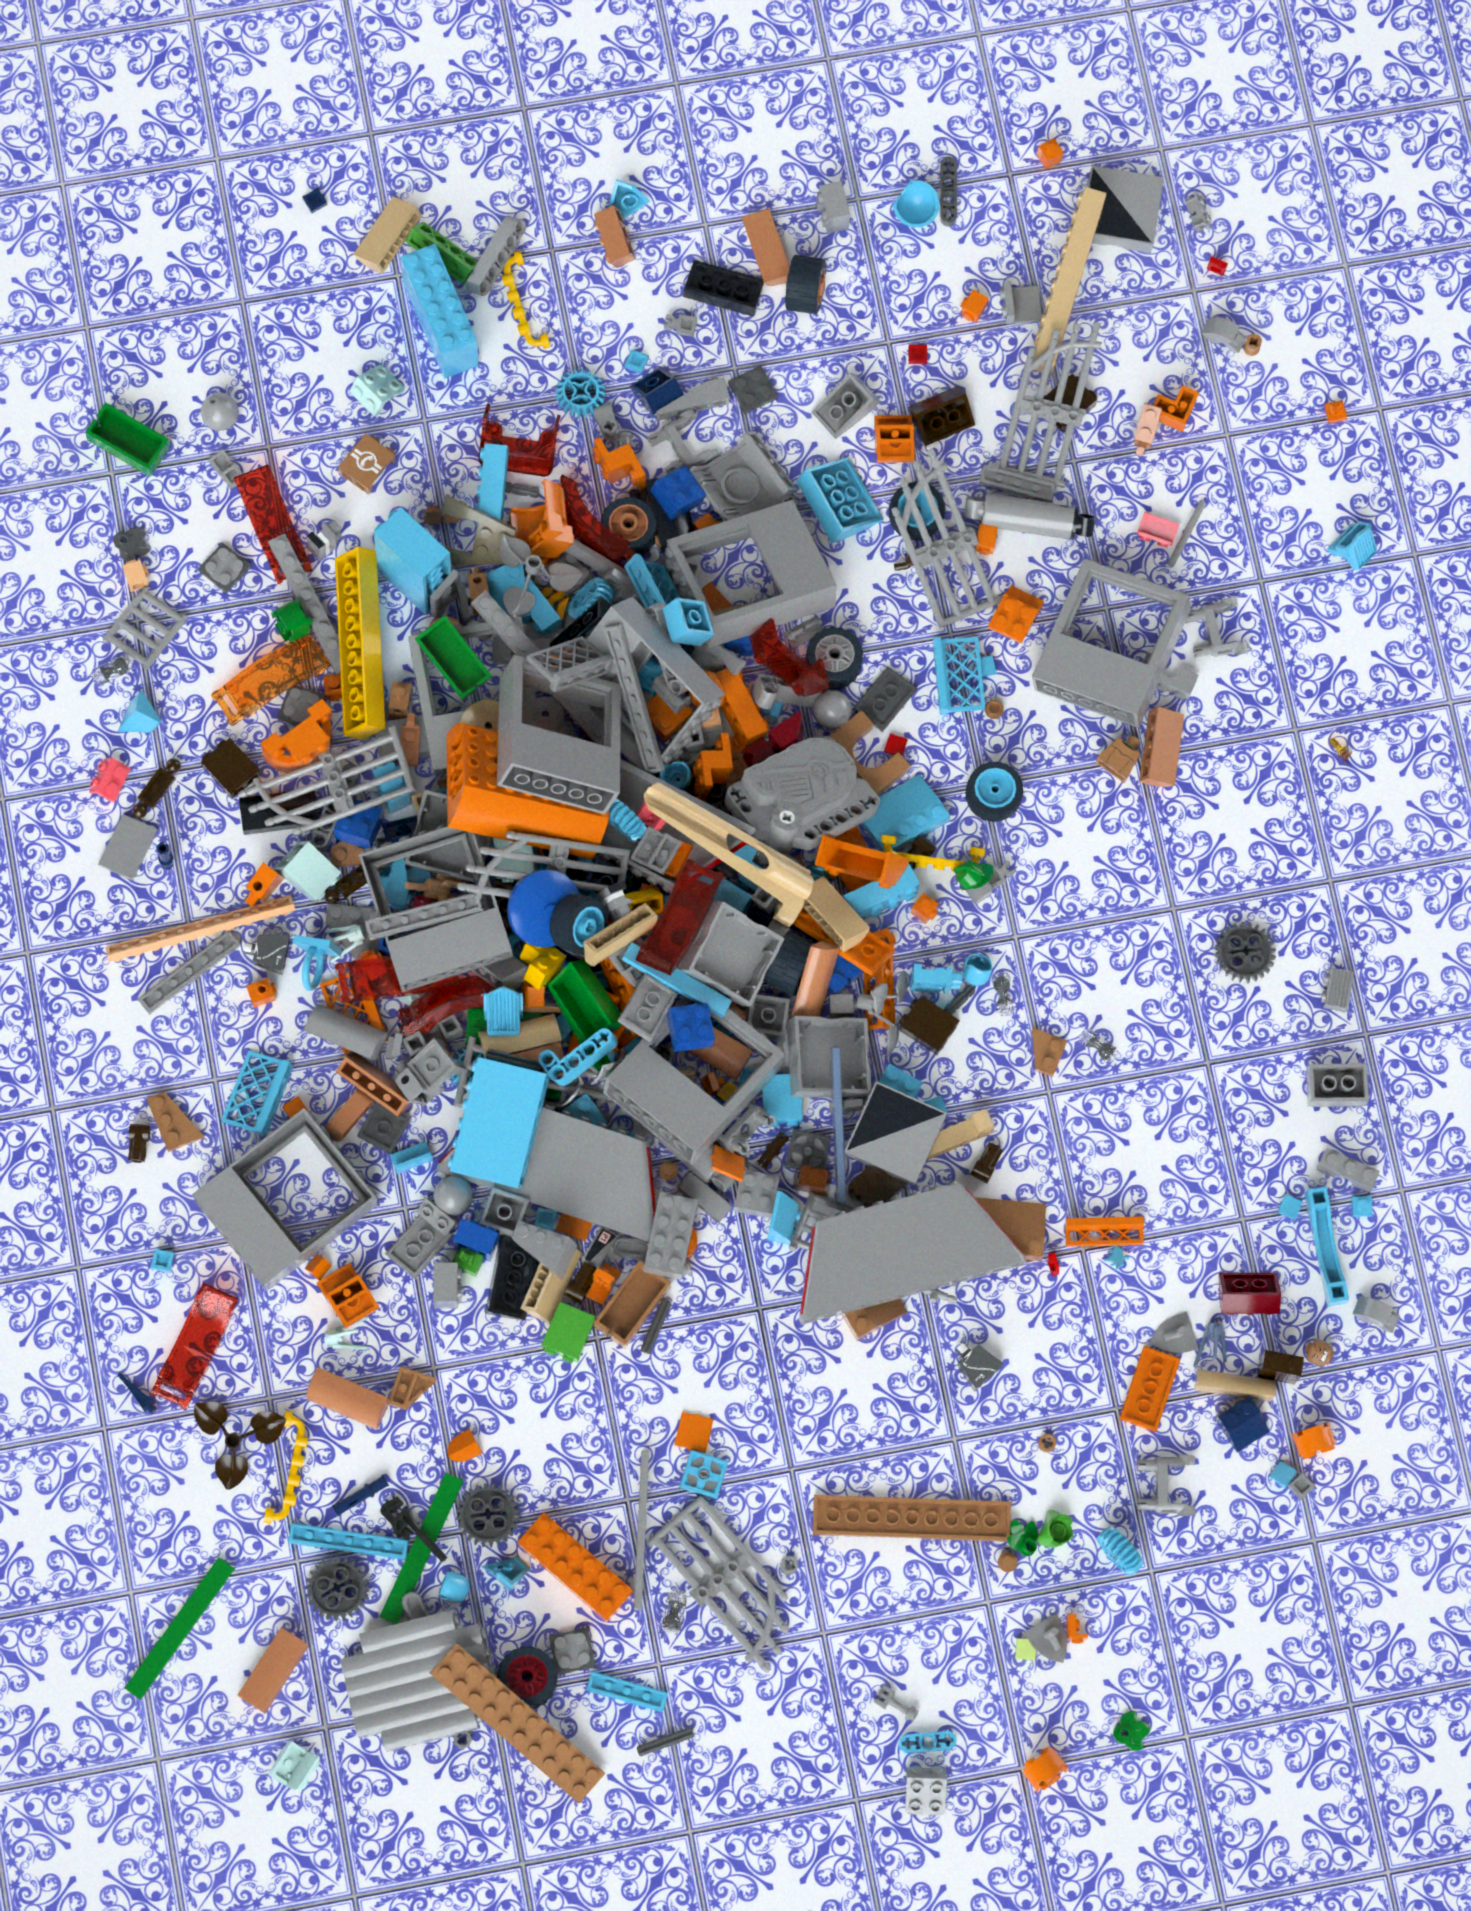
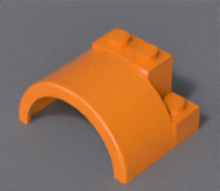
(544, 525)
(302, 742)

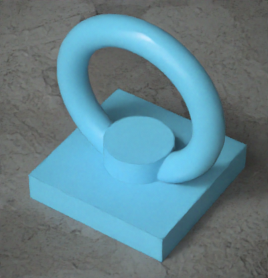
(318, 949)

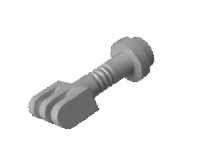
(910, 1713)

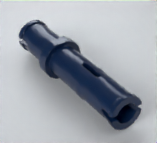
(165, 856)
(360, 1495)

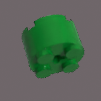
(291, 621)

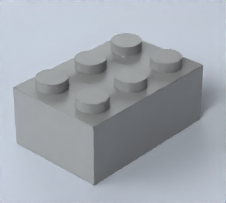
(1337, 1085)

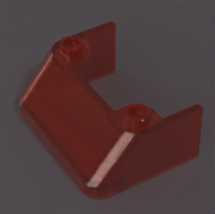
(524, 455)
(784, 663)

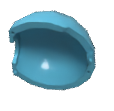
(917, 204)

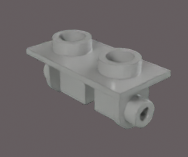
(1202, 218)
(803, 632)
(436, 1217)

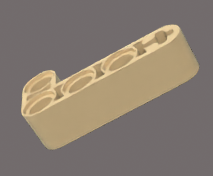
(962, 1133)

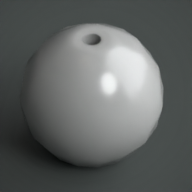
(219, 411)
(832, 709)
(453, 1195)

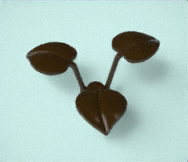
(233, 1468)

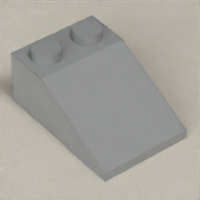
(845, 405)

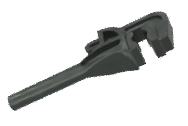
(406, 1524)

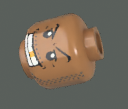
(1319, 1352)

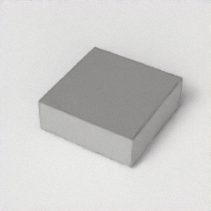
(1301, 1485)

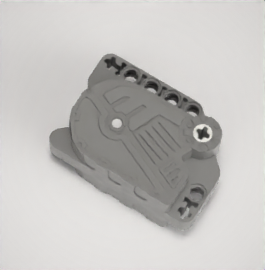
(802, 795)

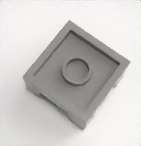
(435, 1066)

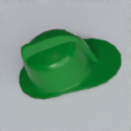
(973, 875)

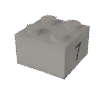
(833, 207)
(769, 1016)
(756, 1194)
(504, 1212)
(445, 1289)

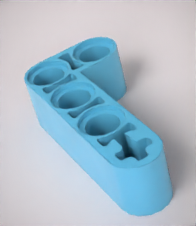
(580, 1053)

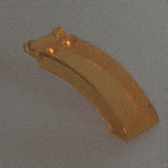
(271, 677)

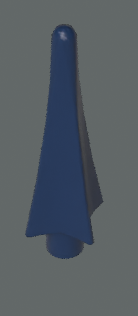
(144, 1401)

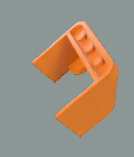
(860, 862)

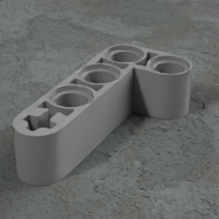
(772, 688)

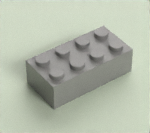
(670, 1236)

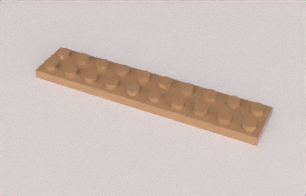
(911, 1518)
(517, 1722)

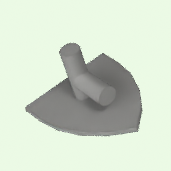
(1175, 1335)
(1049, 1638)

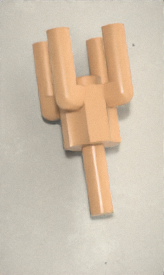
(436, 888)

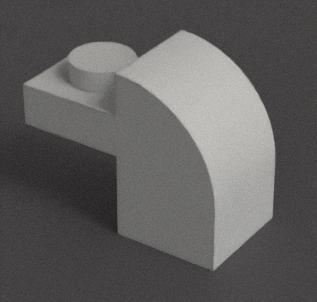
(1224, 331)
(622, 585)
(704, 739)
(1376, 1312)

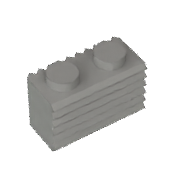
(1337, 990)

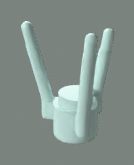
(356, 933)
(335, 1335)

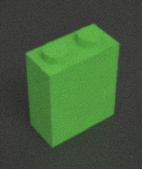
(568, 1333)

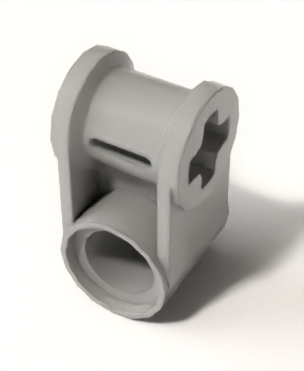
(606, 419)

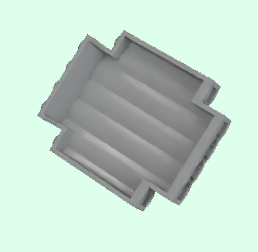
(393, 1686)

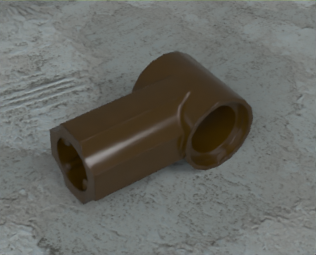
(923, 847)
(138, 1137)
(985, 1166)
(579, 1286)

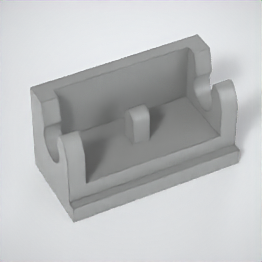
(675, 703)

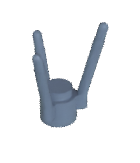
(1215, 1334)

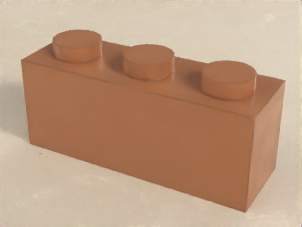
(614, 236)

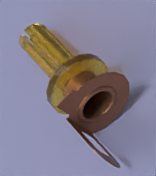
(1342, 751)

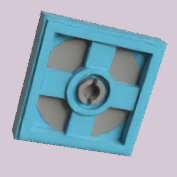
(703, 1474)

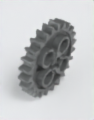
(1247, 969)
(486, 1497)
(345, 1604)

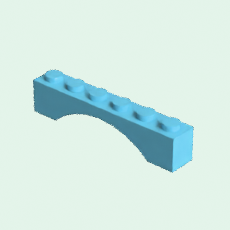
(1328, 1261)

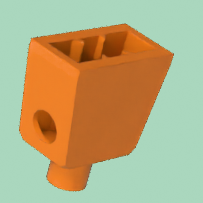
(267, 879)

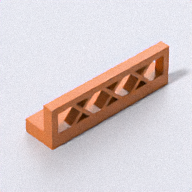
(883, 975)
(1104, 1224)

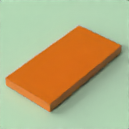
(1149, 1389)

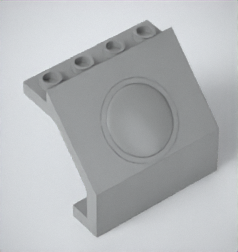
(743, 479)

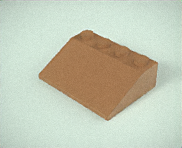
(1021, 1222)
(869, 1319)

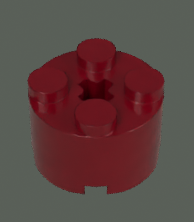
(758, 752)

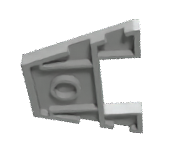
(716, 657)

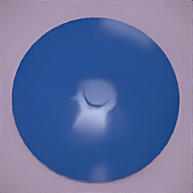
(534, 902)

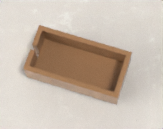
(631, 1305)

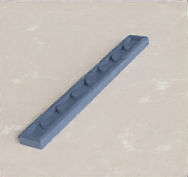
(838, 1124)

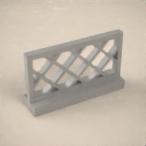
(577, 672)

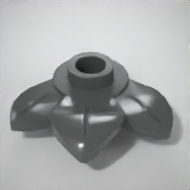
(134, 543)

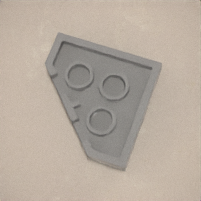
(344, 916)

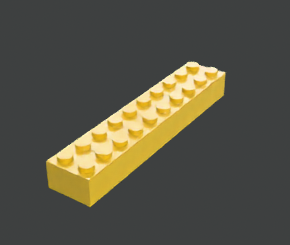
(360, 643)

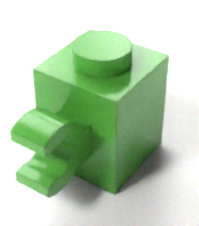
(468, 1261)

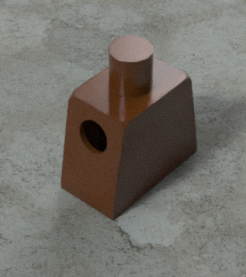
(812, 1180)

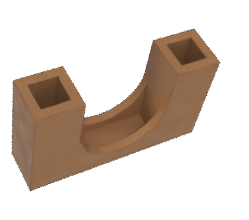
(880, 777)

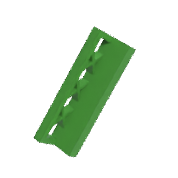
(455, 263)

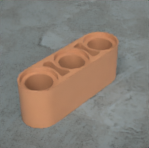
(349, 1115)

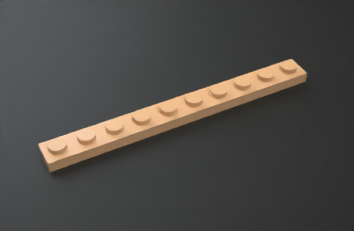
(200, 928)

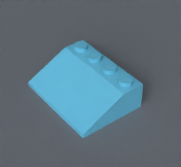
(839, 499)
(907, 814)

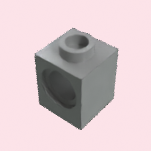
(842, 1006)

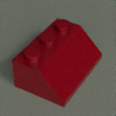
(787, 733)
(1249, 1293)

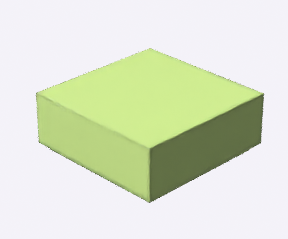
(1024, 1650)

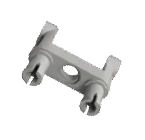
(670, 433)
(1215, 647)
(734, 1140)
(1160, 1467)

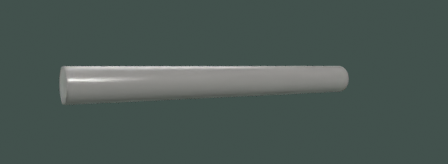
(1186, 534)

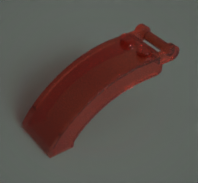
(269, 516)
(589, 530)
(679, 919)
(378, 980)
(443, 1003)
(196, 1345)

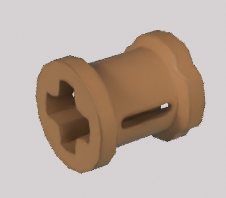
(1252, 350)

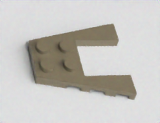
(487, 536)

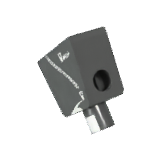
(269, 952)
(977, 1365)

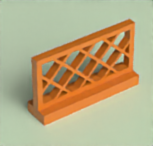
(371, 1007)

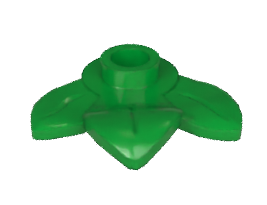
(1023, 1537)
(1134, 1731)

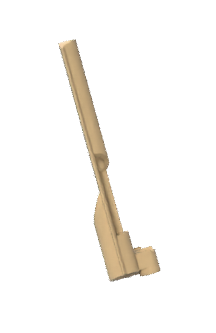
(781, 879)

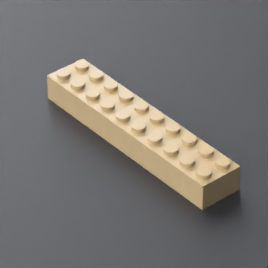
(1069, 271)

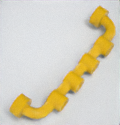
(518, 311)
(922, 861)
(293, 1478)

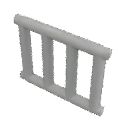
(132, 608)

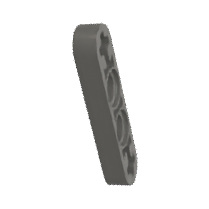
(948, 191)

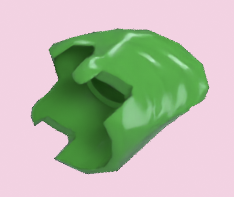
(1055, 1530)

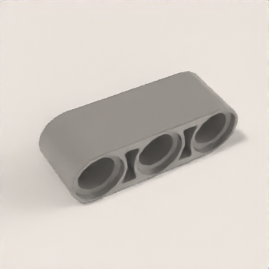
(707, 1199)

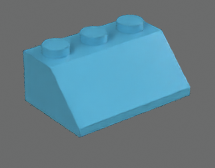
(503, 579)

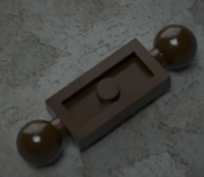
(156, 788)
(348, 884)

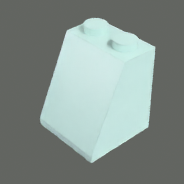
(513, 864)
(308, 870)

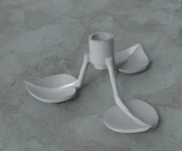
(516, 551)
(876, 1002)
(605, 1068)

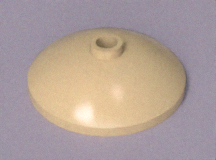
(481, 713)

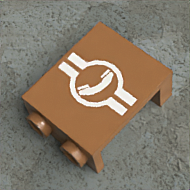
(366, 462)

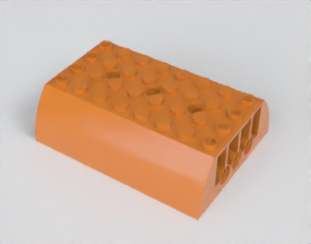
(486, 809)

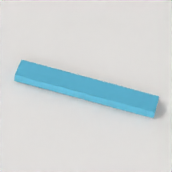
(682, 984)
(348, 1541)

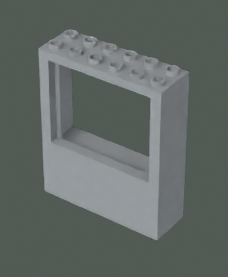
(788, 554)
(645, 639)
(1096, 676)
(438, 726)
(551, 762)
(447, 946)
(675, 1105)
(253, 1226)

